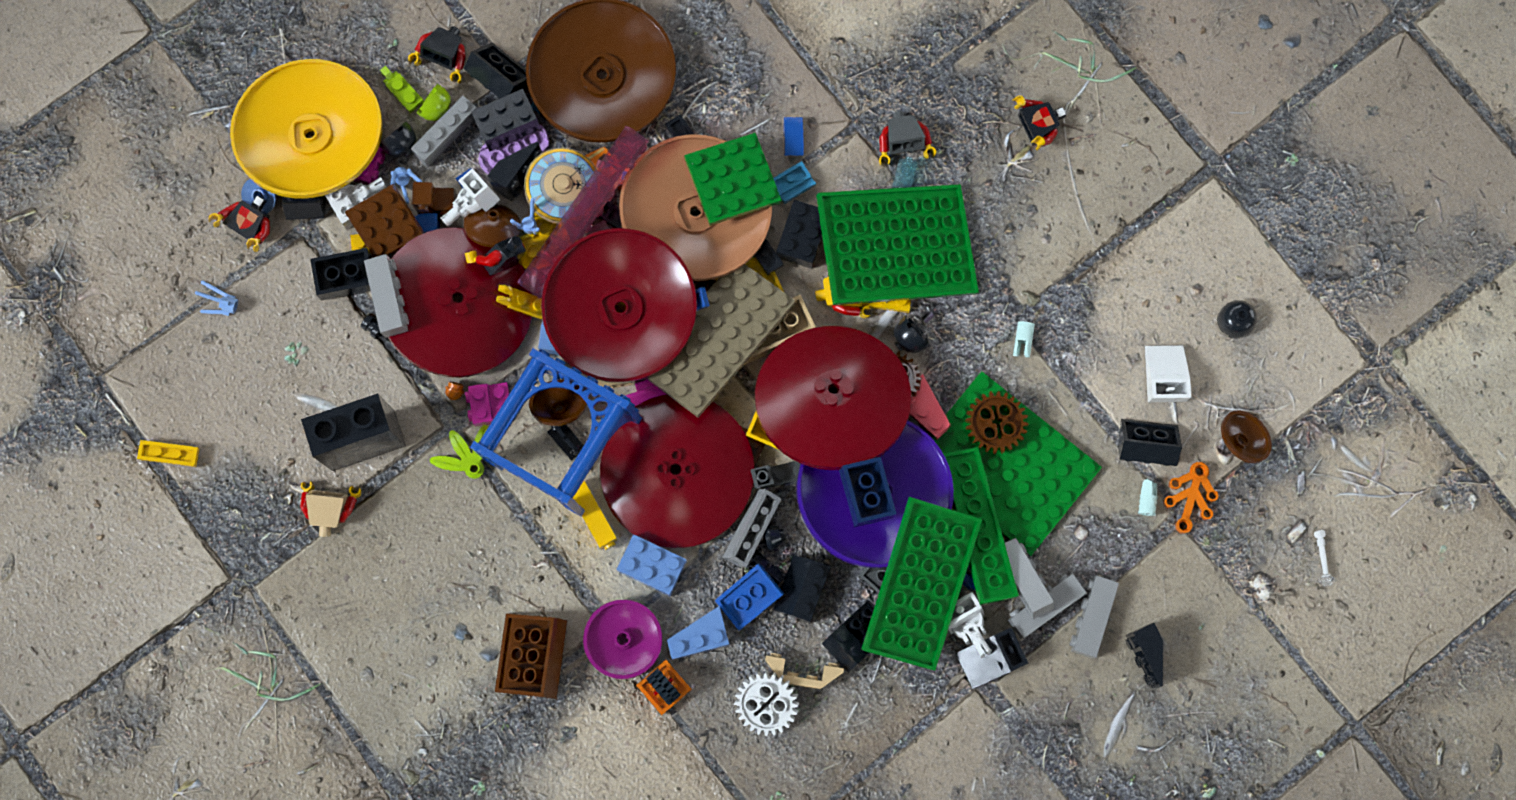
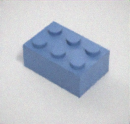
(651, 565)

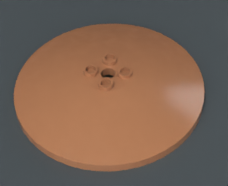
(659, 202)

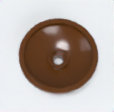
(491, 226)
(557, 406)
(1246, 436)

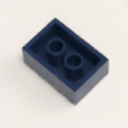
(867, 492)

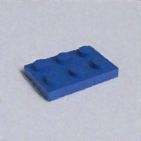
(749, 597)

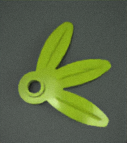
(467, 458)

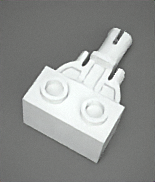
(350, 196)
(471, 198)
(967, 621)

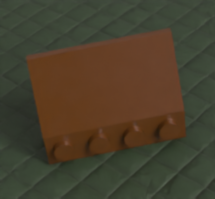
(531, 656)

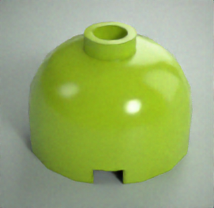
(435, 104)

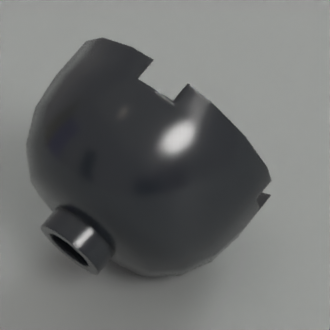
(399, 141)
(1237, 319)
(909, 336)

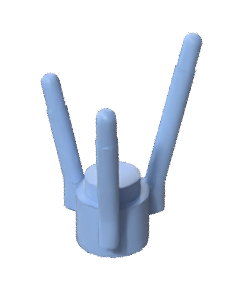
(402, 177)
(528, 223)
(227, 303)

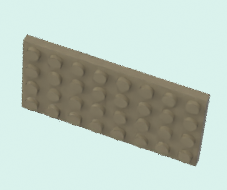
(724, 337)

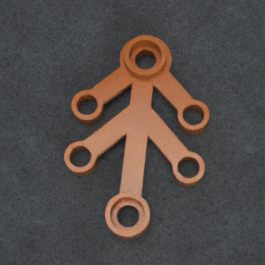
(1192, 495)

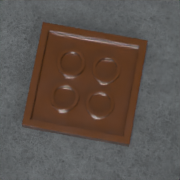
(384, 221)

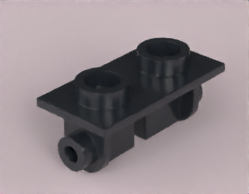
(566, 440)
(773, 571)

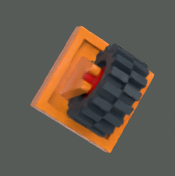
(664, 687)

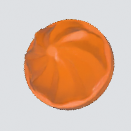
(454, 390)

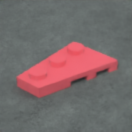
(928, 411)

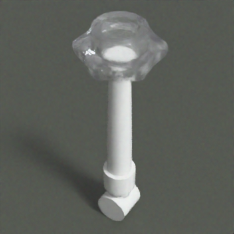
(1325, 580)

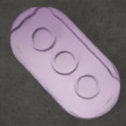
(489, 159)

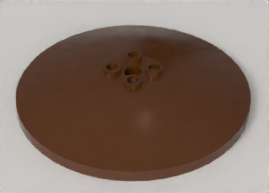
(594, 39)

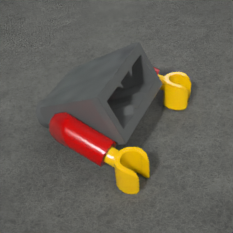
(904, 135)

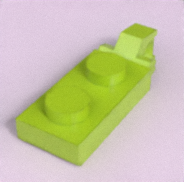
(401, 89)

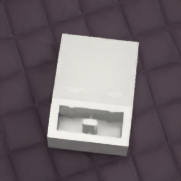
(1167, 374)

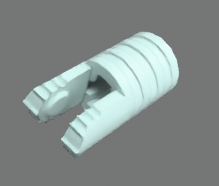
(1024, 335)
(1148, 498)

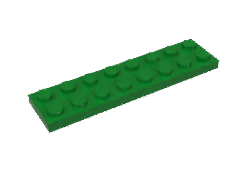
(989, 557)

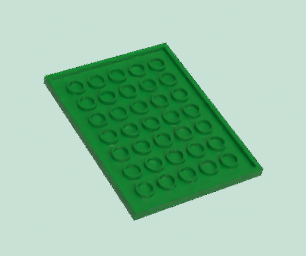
(896, 244)
(1032, 481)

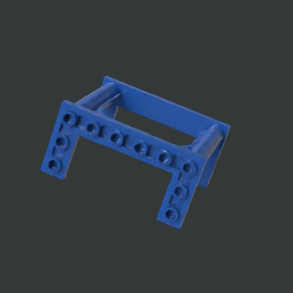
(616, 414)

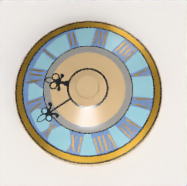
(556, 180)

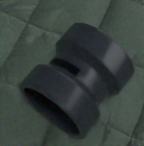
(371, 324)

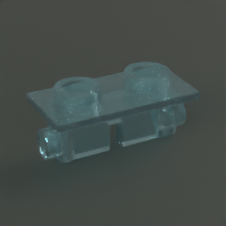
(904, 173)

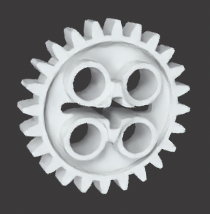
(779, 715)

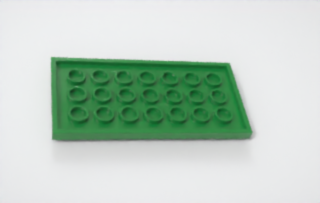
(921, 584)

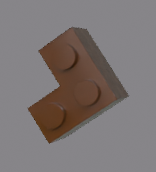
(431, 199)

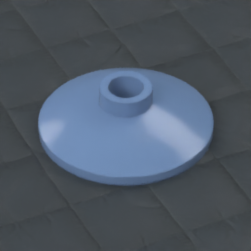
(251, 190)

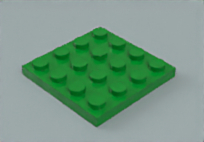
(732, 179)

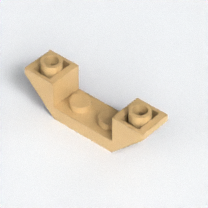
(830, 672)

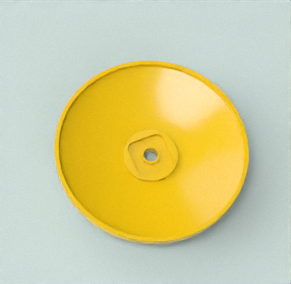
(298, 99)

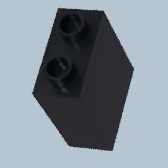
(353, 432)

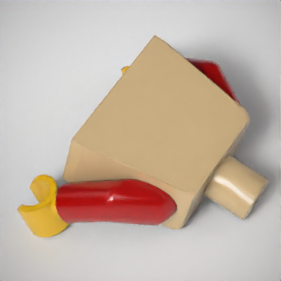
(326, 508)

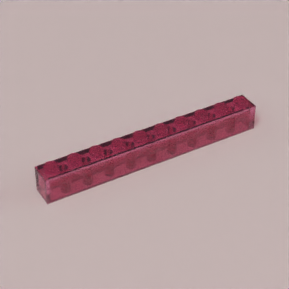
(585, 207)

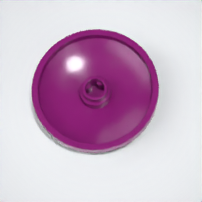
(622, 639)

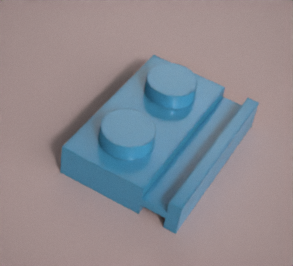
(793, 182)

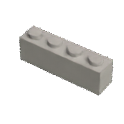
(444, 132)
(386, 295)
(752, 527)
(1028, 583)
(1065, 594)
(1094, 616)

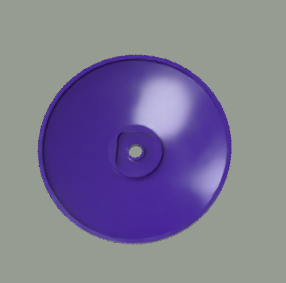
(912, 468)

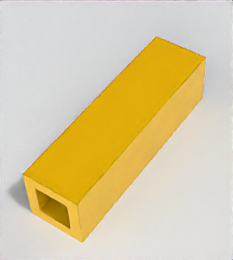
(594, 518)

